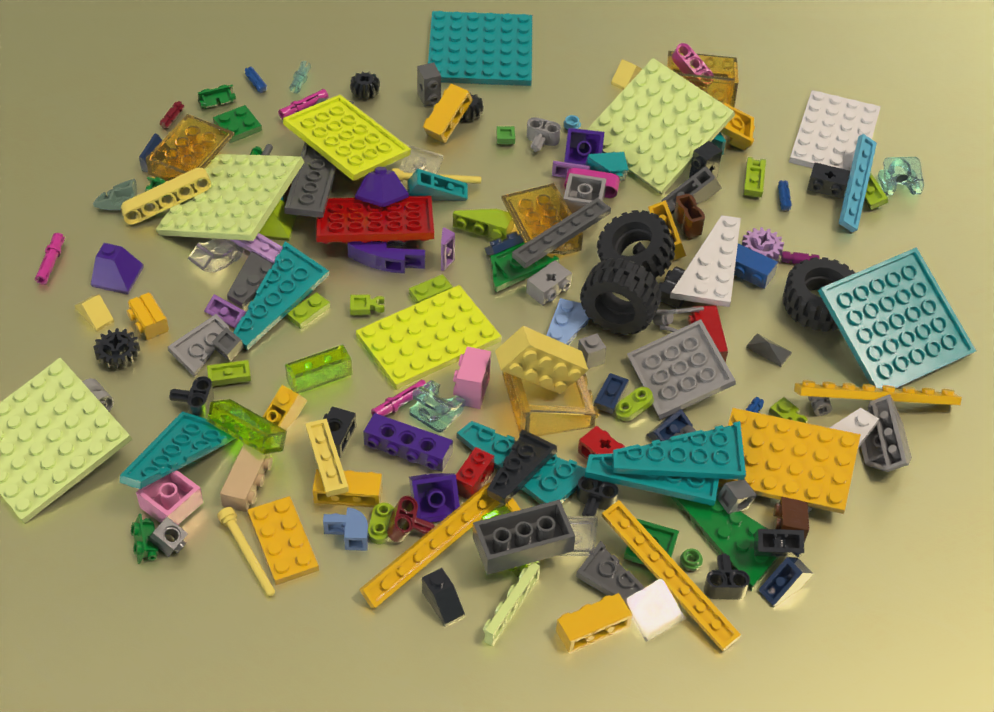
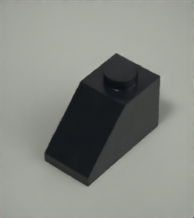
(442, 596)

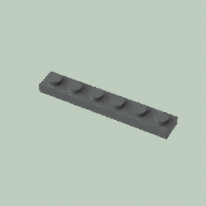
(561, 232)

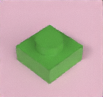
(505, 134)

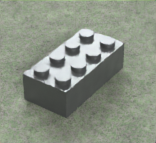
(523, 536)

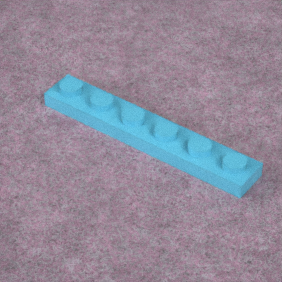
(857, 183)

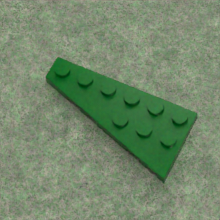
(730, 535)

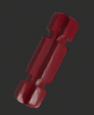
(172, 114)

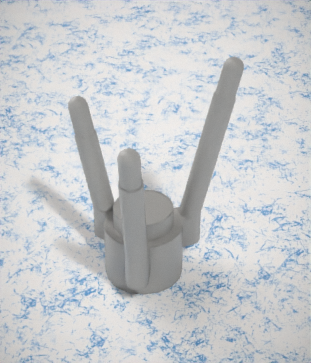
(666, 317)

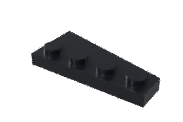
(524, 461)

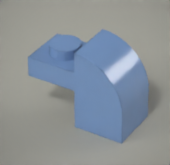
(352, 526)

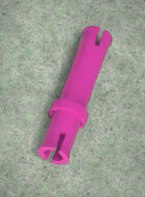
(302, 104)
(52, 251)
(393, 403)

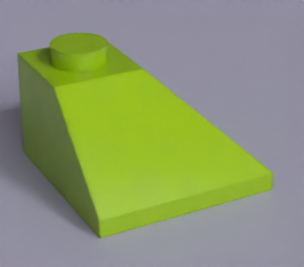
(279, 224)

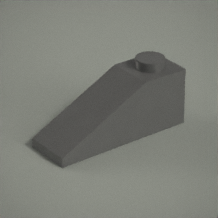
(700, 186)

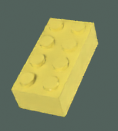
(541, 360)

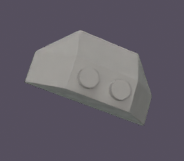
(887, 443)

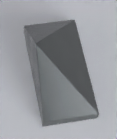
(769, 349)

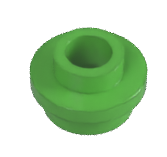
(691, 554)

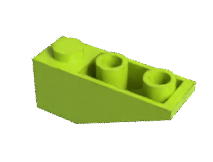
(485, 222)

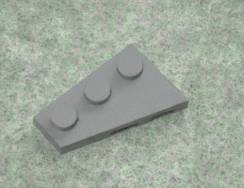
(197, 346)

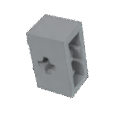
(549, 283)

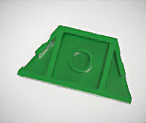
(508, 271)

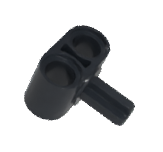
(197, 398)
(596, 495)
(726, 581)

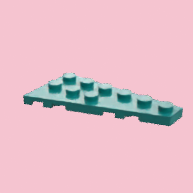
(179, 444)

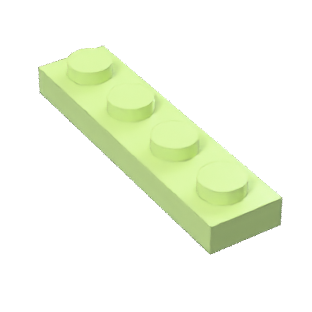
(507, 609)

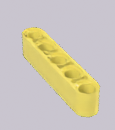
(160, 203)

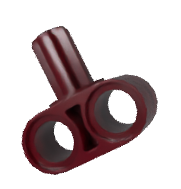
(406, 520)

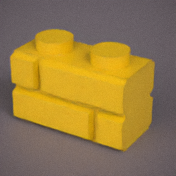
(147, 315)

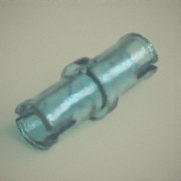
(300, 77)

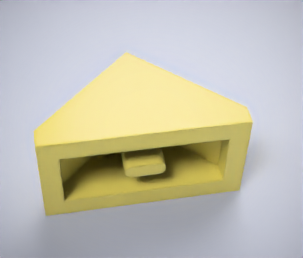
(625, 74)
(95, 312)

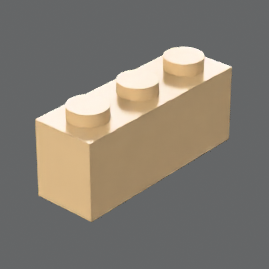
(245, 478)

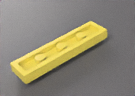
(326, 457)

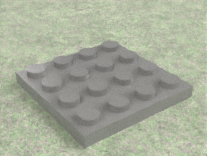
(681, 369)

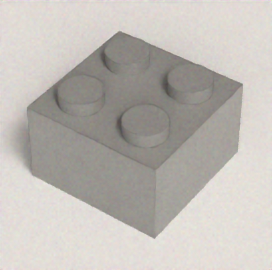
(583, 190)

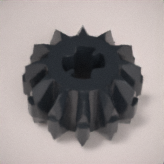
(365, 85)
(475, 109)

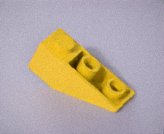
(285, 407)

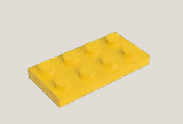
(283, 540)

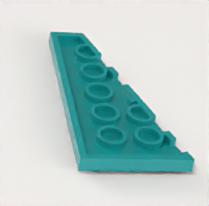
(281, 290)
(692, 454)
(552, 482)
(688, 488)

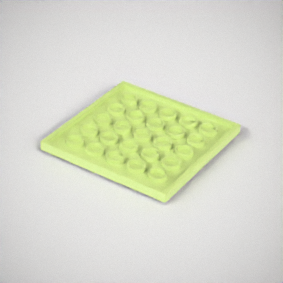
(660, 124)
(239, 198)
(52, 439)

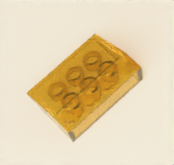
(187, 147)
(539, 210)

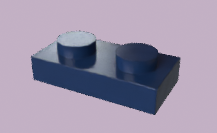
(499, 245)
(611, 393)

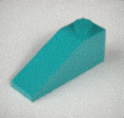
(437, 186)

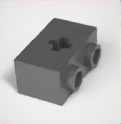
(428, 84)

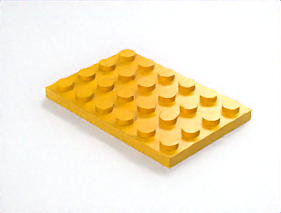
(796, 459)

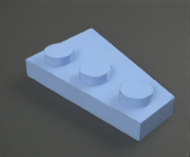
(567, 321)

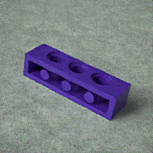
(408, 442)

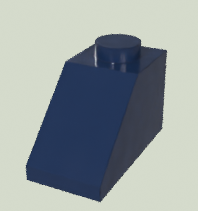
(785, 580)

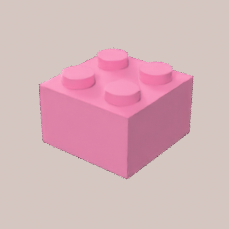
(473, 376)
(170, 497)

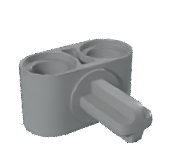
(542, 132)

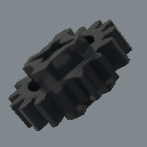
(116, 348)

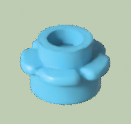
(572, 122)

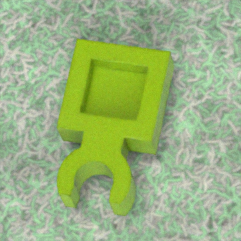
(363, 304)
(787, 410)

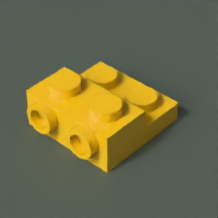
(740, 129)

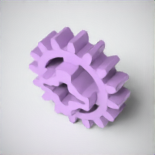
(764, 242)

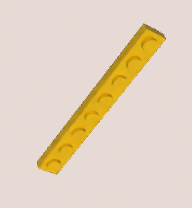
(869, 392)
(428, 547)
(676, 580)

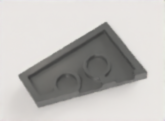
(249, 280)
(607, 574)

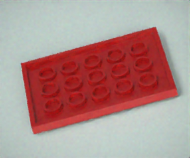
(357, 220)

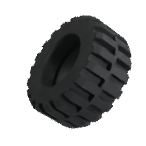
(634, 228)
(629, 281)
(803, 304)

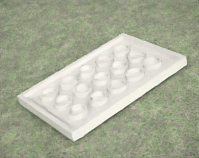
(832, 130)

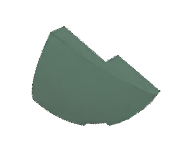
(116, 196)

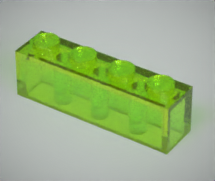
(247, 426)

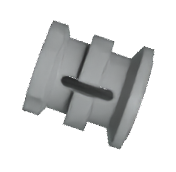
(821, 405)

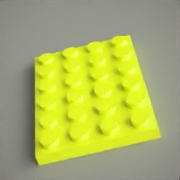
(346, 137)
(427, 336)

